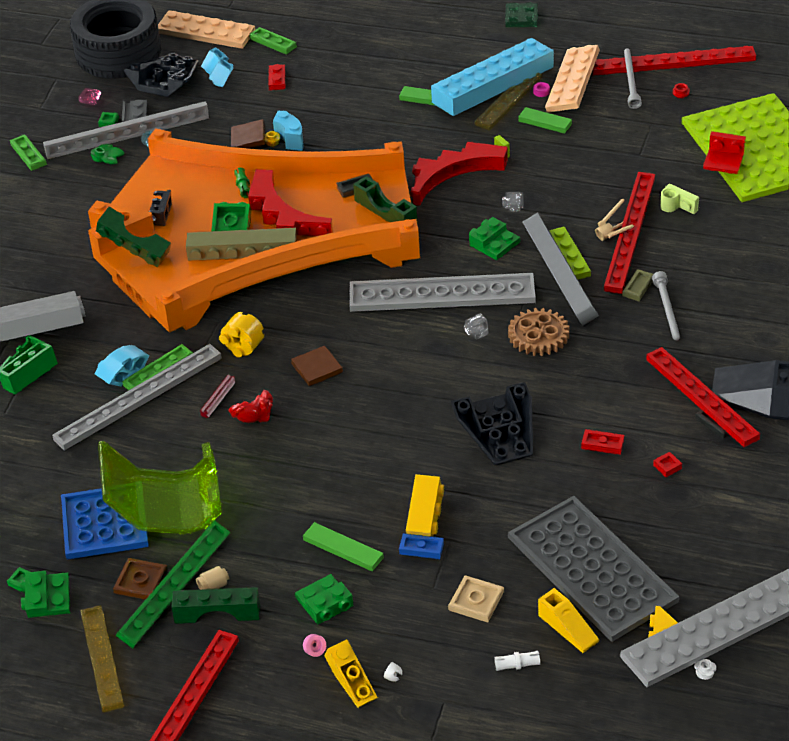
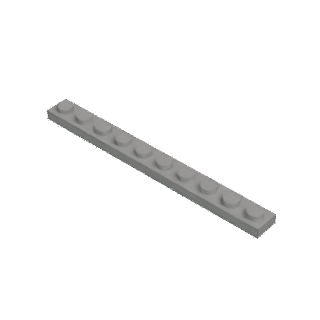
(125, 130)
(136, 397)

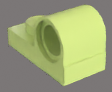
(675, 198)

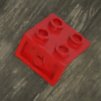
(725, 152)

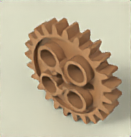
(538, 331)

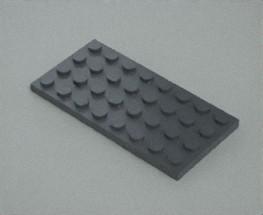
(593, 568)

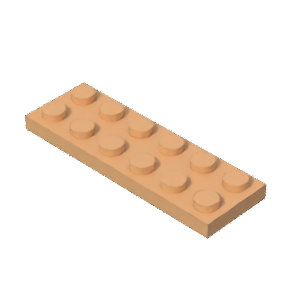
(205, 29)
(572, 78)

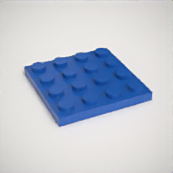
(95, 527)

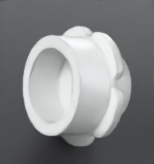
(705, 673)

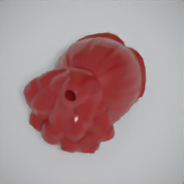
(255, 411)

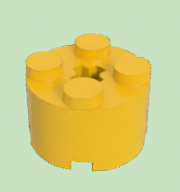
(242, 334)

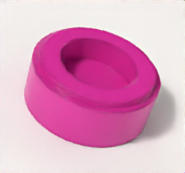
(541, 89)

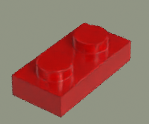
(276, 77)
(602, 441)

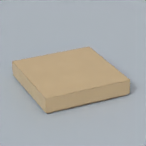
(476, 598)

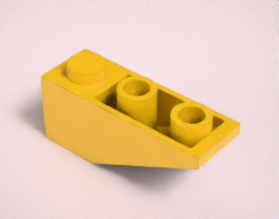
(566, 620)
(350, 673)

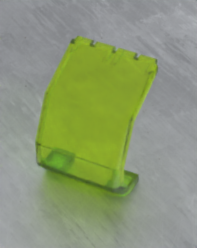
(161, 498)

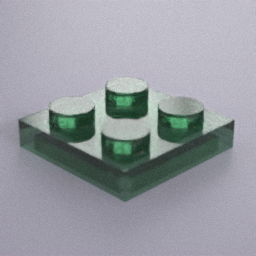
(521, 15)

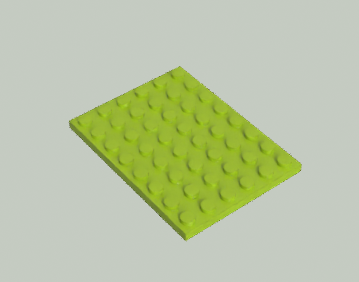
(766, 154)

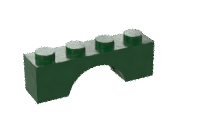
(369, 194)
(151, 249)
(239, 602)

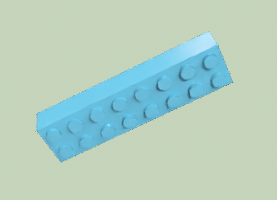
(492, 76)

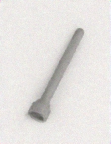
(634, 99)
(660, 281)

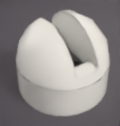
(392, 671)

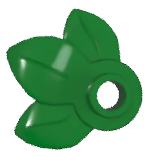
(106, 153)

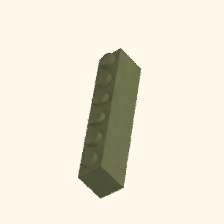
(236, 243)

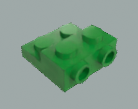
(231, 216)
(493, 238)
(45, 594)
(325, 599)

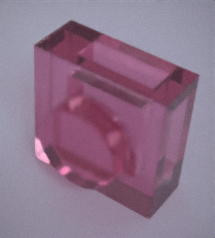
(89, 96)

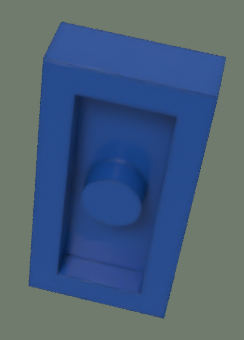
(421, 546)

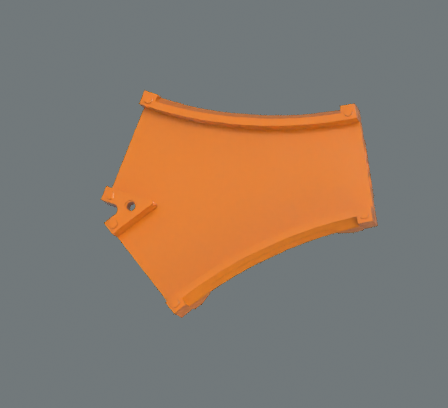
(203, 175)

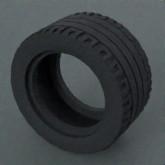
(114, 36)

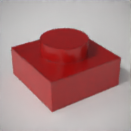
(667, 464)

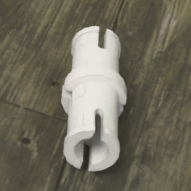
(517, 660)

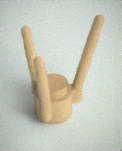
(606, 230)

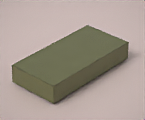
(638, 285)

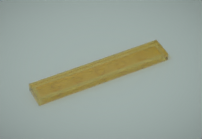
(506, 103)
(102, 659)

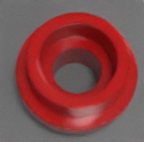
(681, 90)

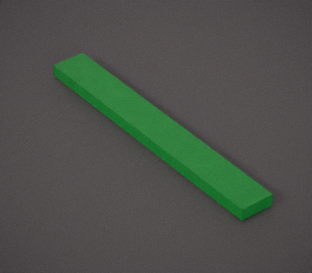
(175, 580)

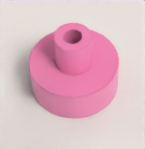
(314, 645)

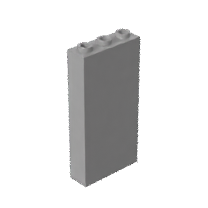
(40, 315)

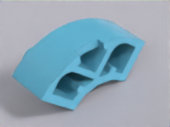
(217, 66)
(289, 130)
(121, 364)

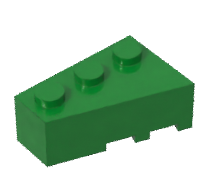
(27, 364)

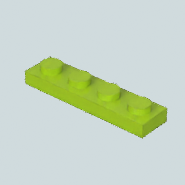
(571, 252)

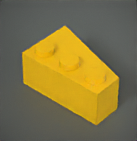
(425, 506)

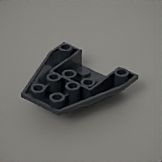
(162, 74)
(755, 387)
(499, 423)

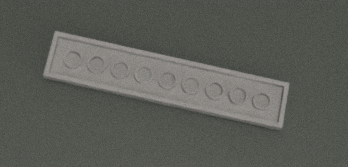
(442, 292)
(709, 630)

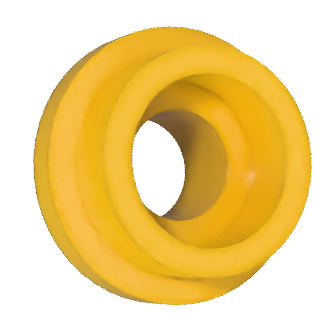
(272, 138)

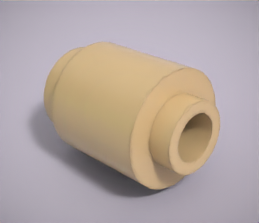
(213, 579)

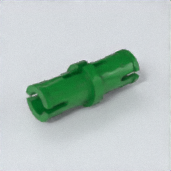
(242, 182)

